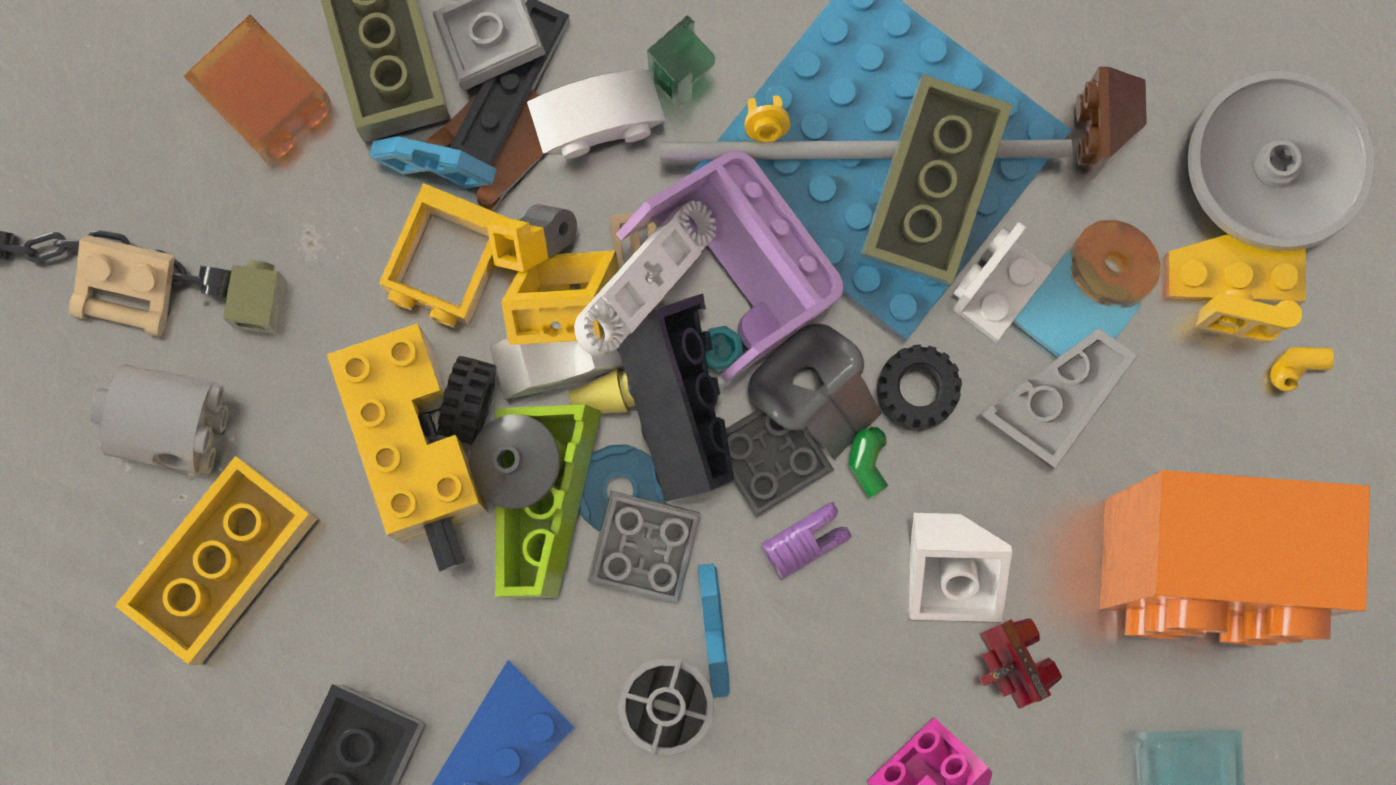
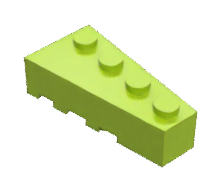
(536, 539)

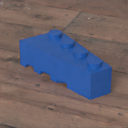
(507, 734)

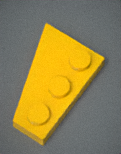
(1228, 264)

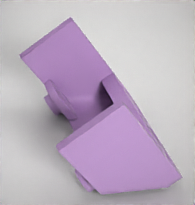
(757, 245)

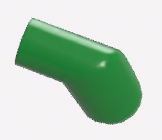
(864, 458)

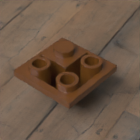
(1112, 117)

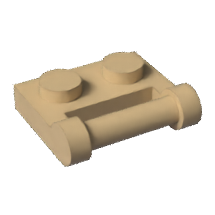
(127, 272)

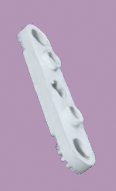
(628, 295)

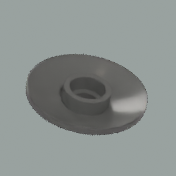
(534, 465)

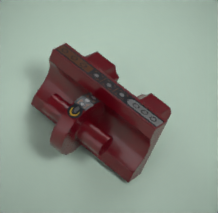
(1013, 665)

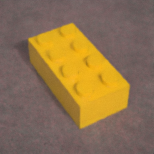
(216, 562)

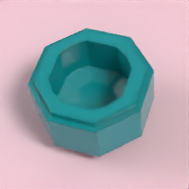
(726, 348)

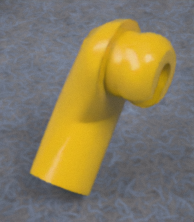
(1296, 362)

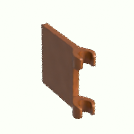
(516, 158)

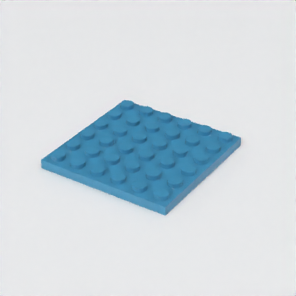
(856, 83)

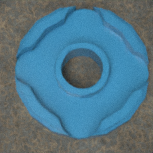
(614, 463)

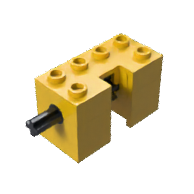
(414, 483)

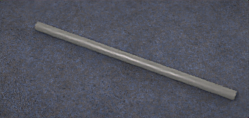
(843, 149)

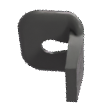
(837, 408)

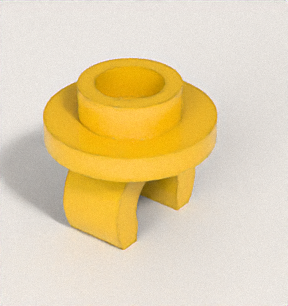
(767, 121)

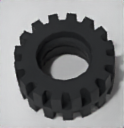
(919, 358)
(466, 399)

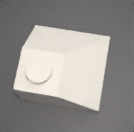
(956, 570)

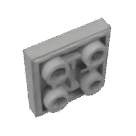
(644, 547)

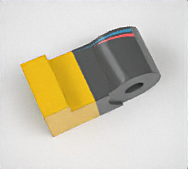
(532, 238)

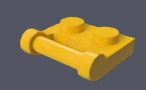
(1252, 320)

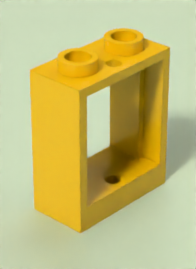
(458, 211)
(547, 296)

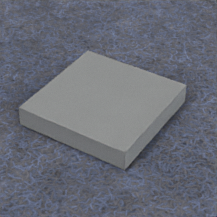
(487, 38)

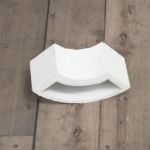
(596, 112)
(547, 366)

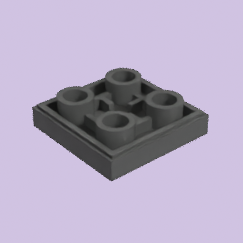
(772, 461)

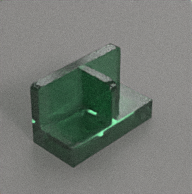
(679, 61)

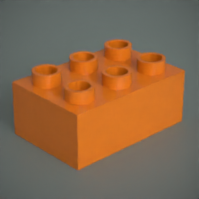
(1235, 557)

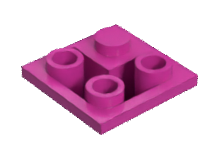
(933, 759)

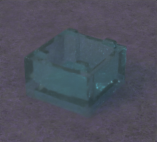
(1189, 757)

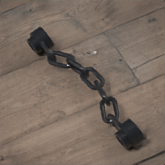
(213, 280)

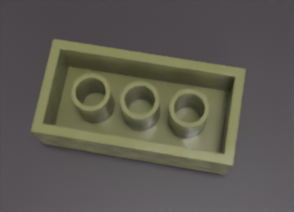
(385, 65)
(936, 180)

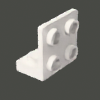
(1001, 289)

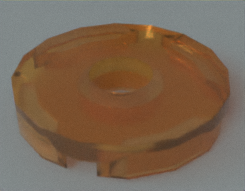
(1130, 248)

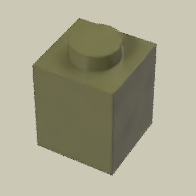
(255, 297)

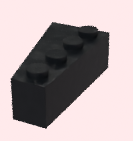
(678, 399)

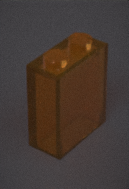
(259, 89)

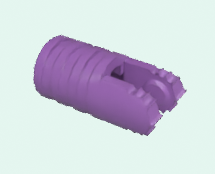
(797, 546)

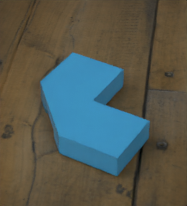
(416, 156)
(714, 630)

